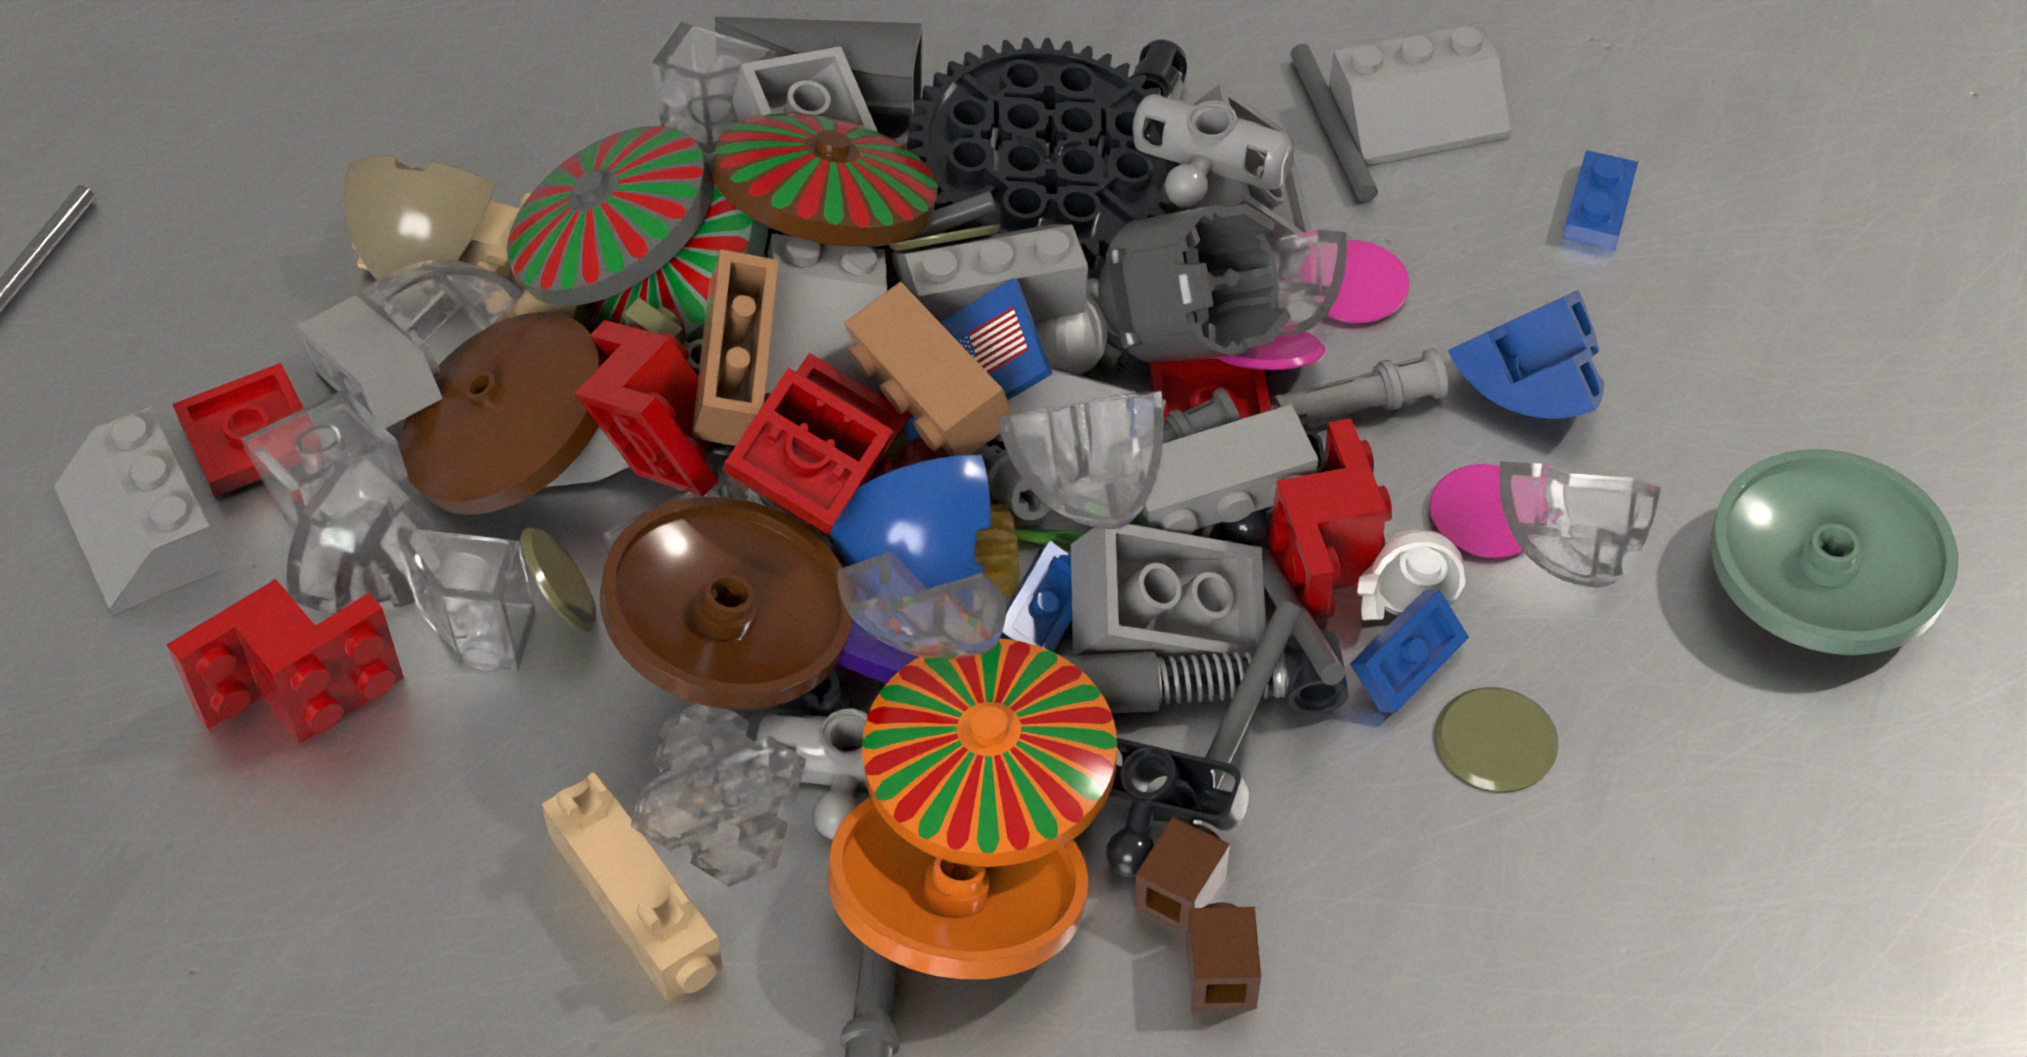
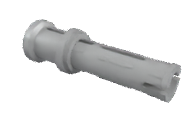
(1384, 386)

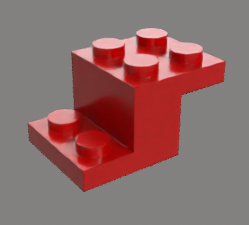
(647, 406)
(815, 442)
(1330, 522)
(277, 653)

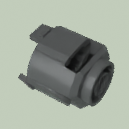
(1193, 284)

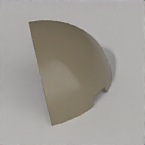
(411, 213)

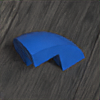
(1537, 361)
(922, 516)

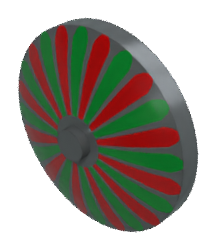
(610, 215)

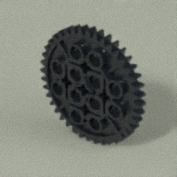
(1032, 101)

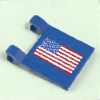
(1001, 339)

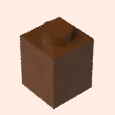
(1181, 872)
(1223, 957)

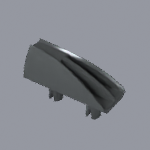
(881, 54)

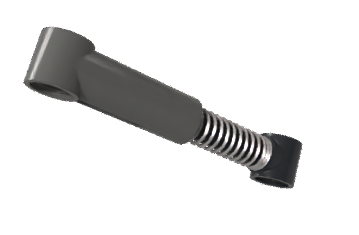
(1141, 680)

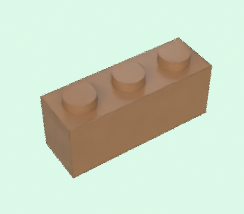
(734, 346)
(926, 373)

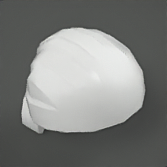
(1075, 340)
(1406, 568)

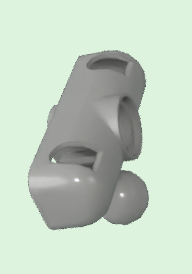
(1209, 141)
(820, 743)

